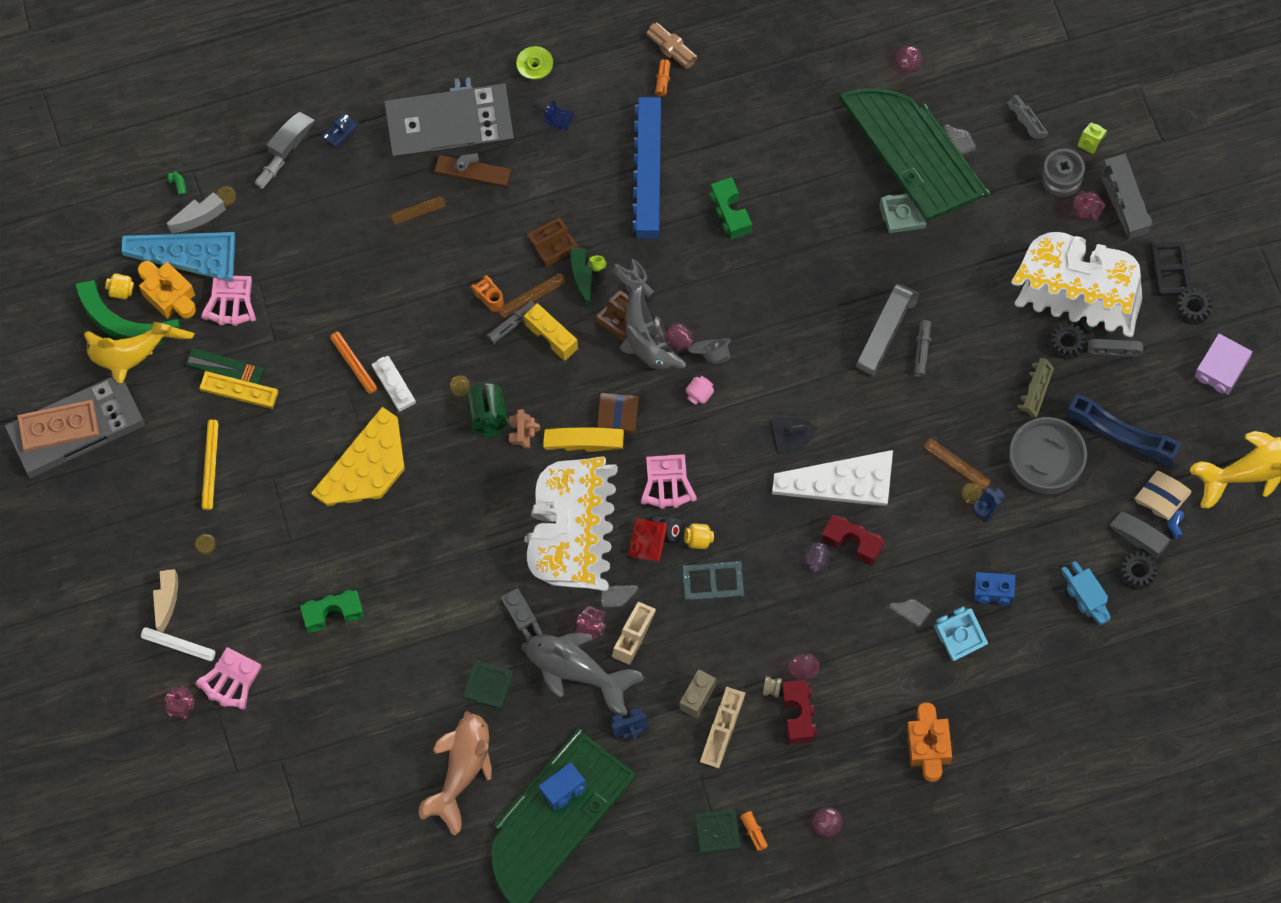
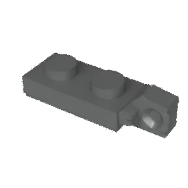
(1027, 117)

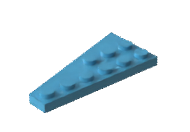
(198, 253)

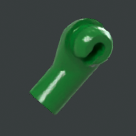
(179, 181)

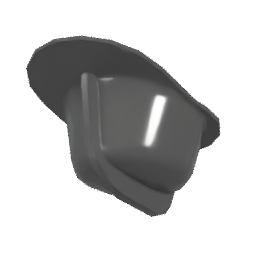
(713, 350)

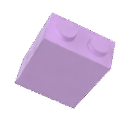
(1223, 364)

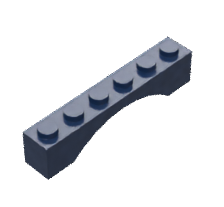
(1097, 419)

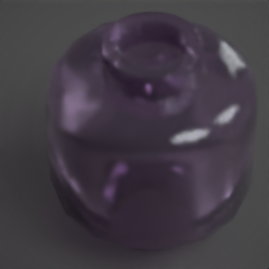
(817, 556)

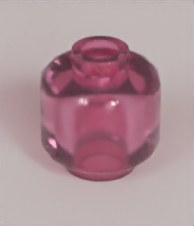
(679, 336)
(804, 666)

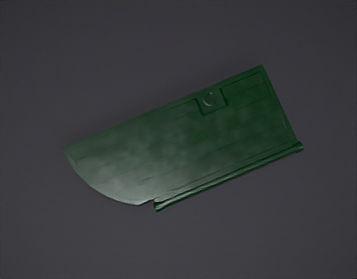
(915, 150)
(540, 839)

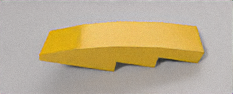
(583, 438)

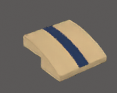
(1163, 495)

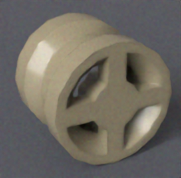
(772, 686)

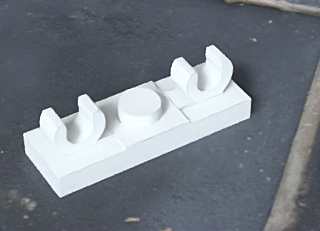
(393, 383)

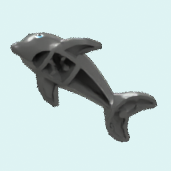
(644, 336)
(563, 659)

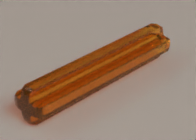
(418, 210)

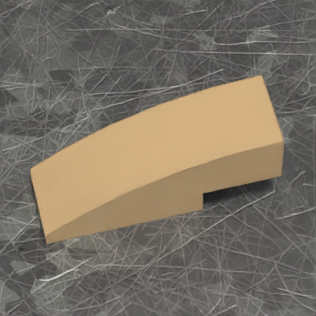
(165, 598)
(633, 633)

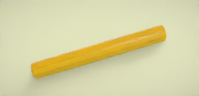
(210, 463)

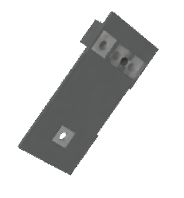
(448, 120)
(106, 396)

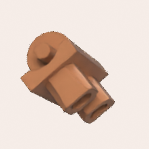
(525, 427)

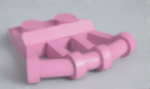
(226, 291)
(667, 469)
(235, 667)

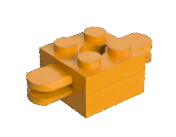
(166, 290)

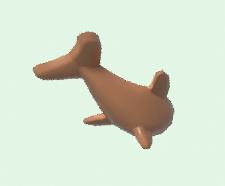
(467, 756)

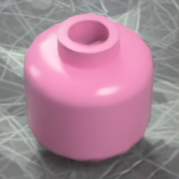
(699, 390)

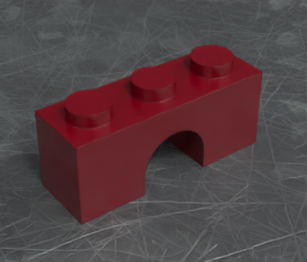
(840, 529)
(797, 695)

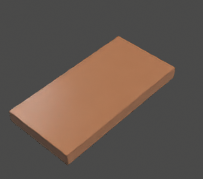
(58, 425)

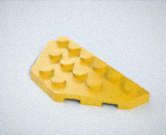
(367, 465)

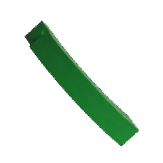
(109, 321)

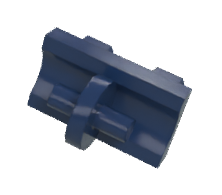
(340, 130)
(988, 503)
(629, 727)

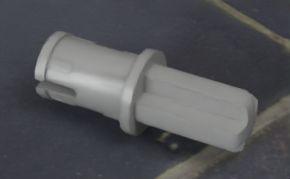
(269, 172)

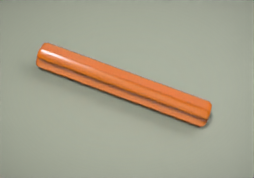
(353, 362)

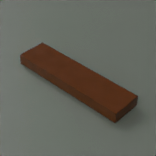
(474, 172)

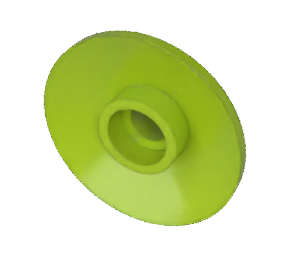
(534, 56)

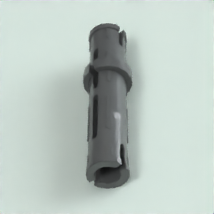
(510, 323)
(923, 341)

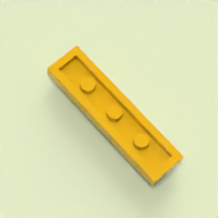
(238, 390)

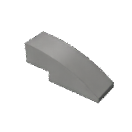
(196, 214)

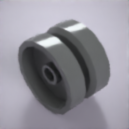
(1063, 172)

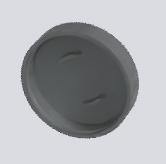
(1047, 455)

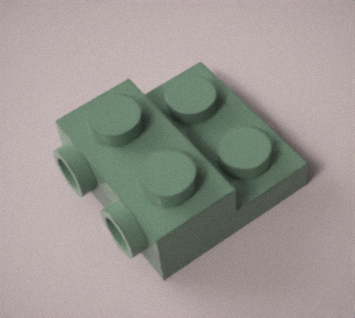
(900, 213)

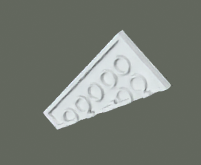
(849, 480)

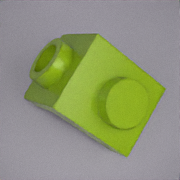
(1091, 137)

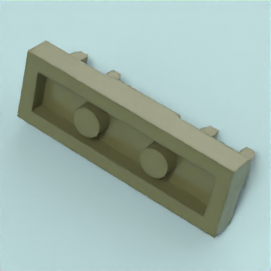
(1037, 387)

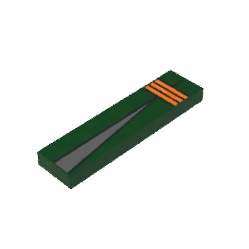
(224, 366)

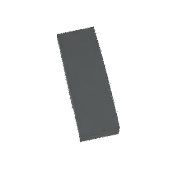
(290, 135)
(1140, 534)

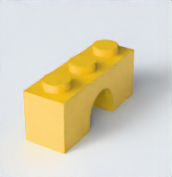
(542, 323)

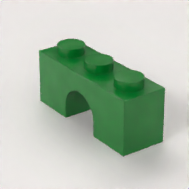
(735, 222)
(316, 612)

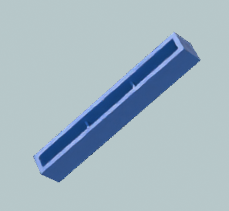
(648, 168)

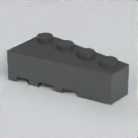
(1125, 196)

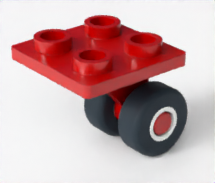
(650, 535)

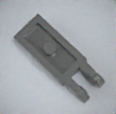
(520, 613)

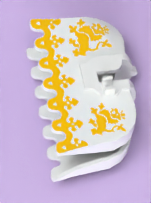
(1100, 290)
(574, 498)

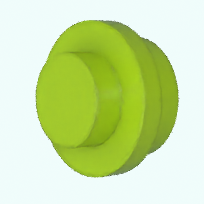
(597, 263)

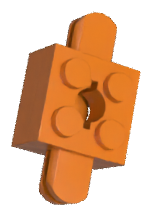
(929, 742)

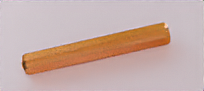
(532, 295)
(957, 463)

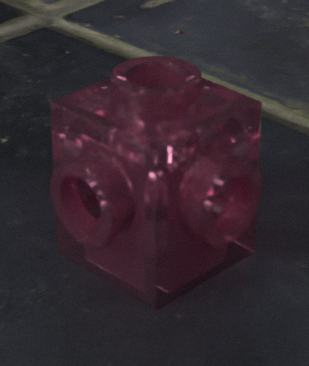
(1088, 205)
(591, 622)
(179, 702)

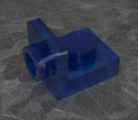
(558, 116)

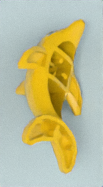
(127, 353)
(1257, 466)

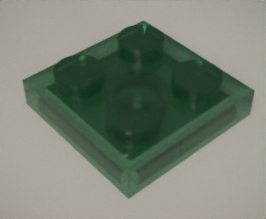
(488, 685)
(717, 831)

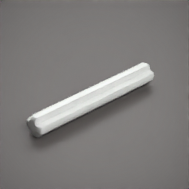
(177, 644)

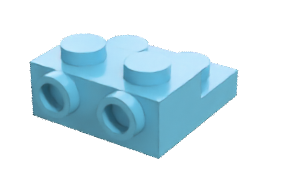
(960, 633)

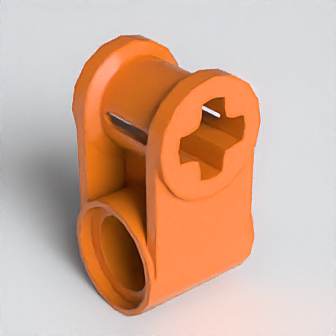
(486, 291)

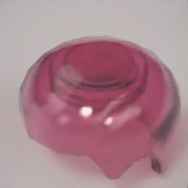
(908, 59)
(827, 822)

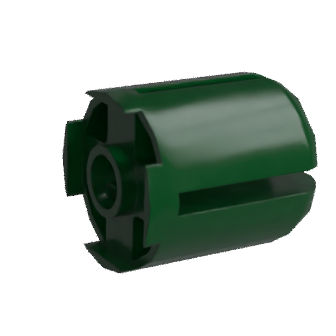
(481, 420)

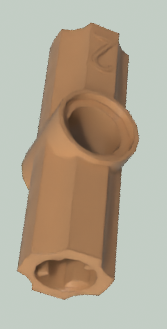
(671, 45)

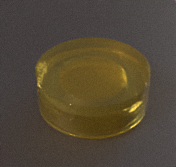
(227, 195)
(460, 385)
(971, 493)
(205, 544)

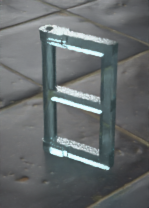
(739, 592)

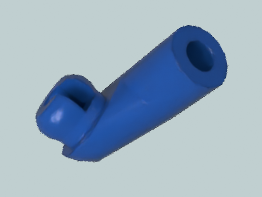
(1173, 524)

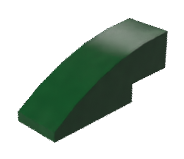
(582, 275)

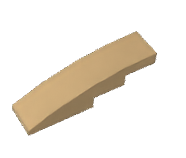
(722, 727)

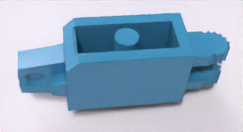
(1087, 592)

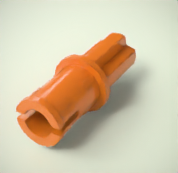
(662, 78)
(754, 831)

